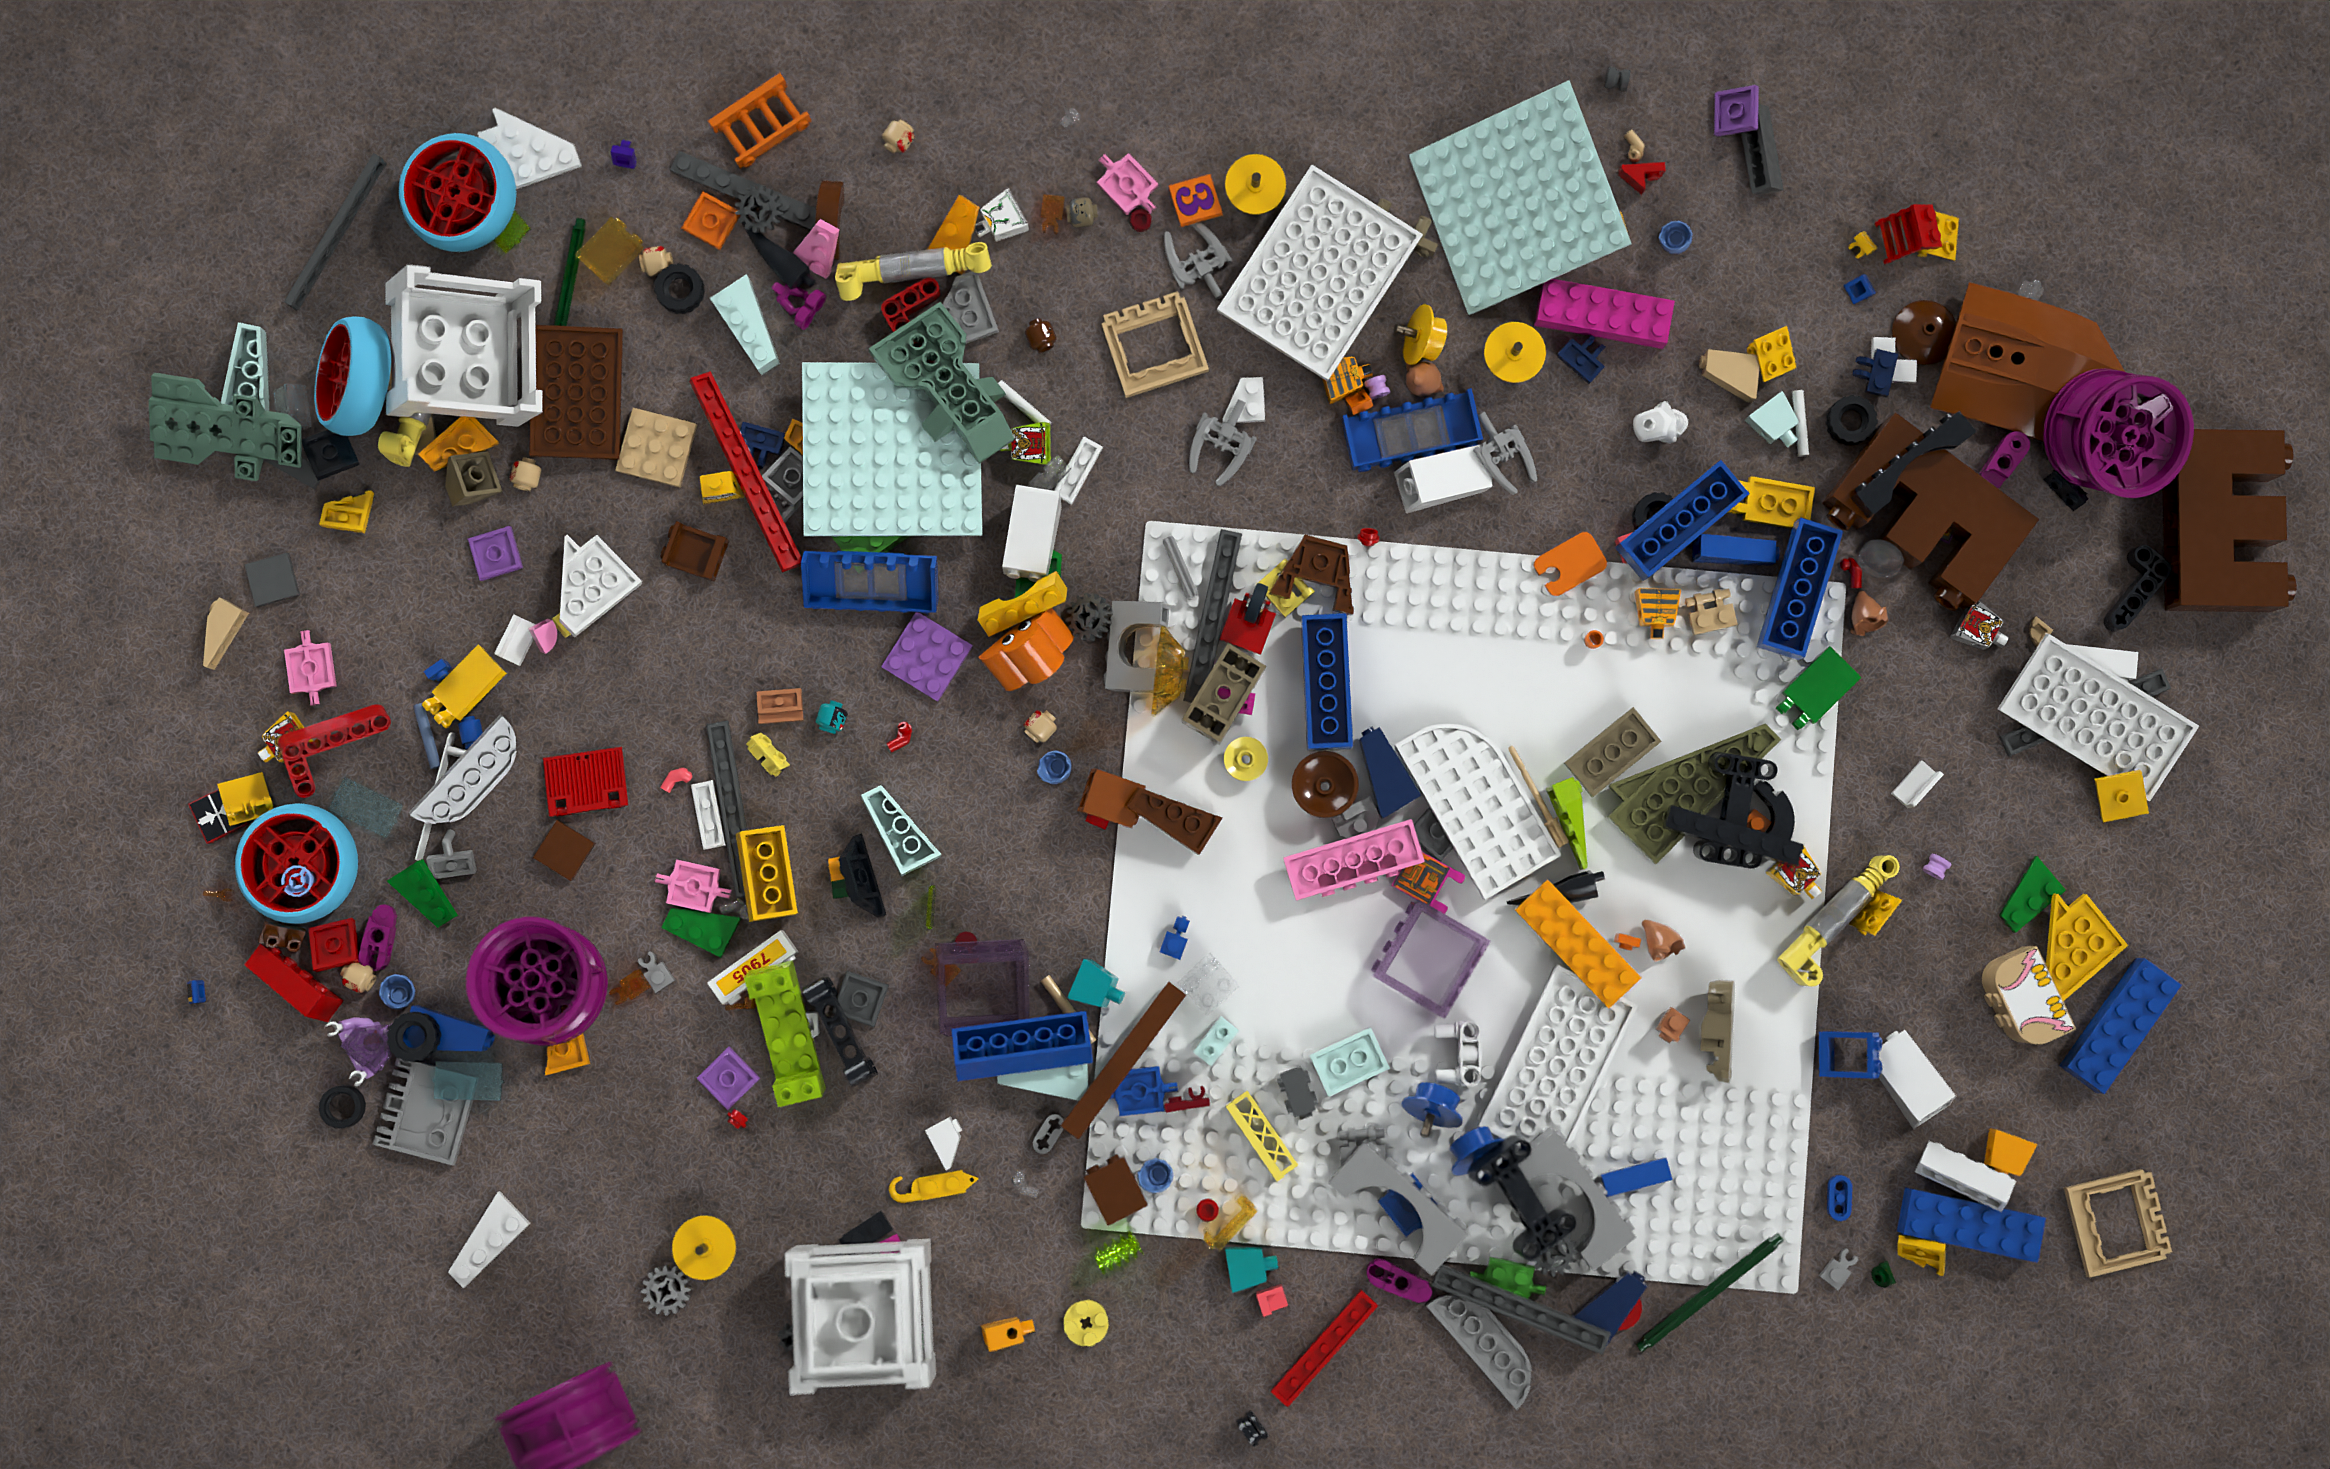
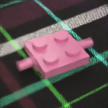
(1127, 184)
(310, 668)
(693, 886)

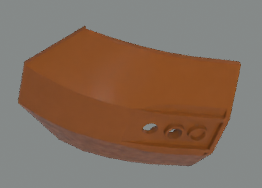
(2008, 395)

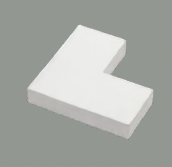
(1905, 369)

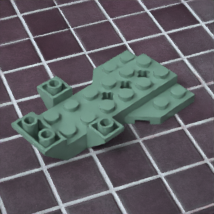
(959, 401)
(244, 427)

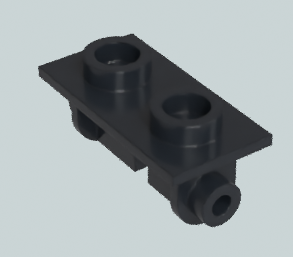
(2072, 496)

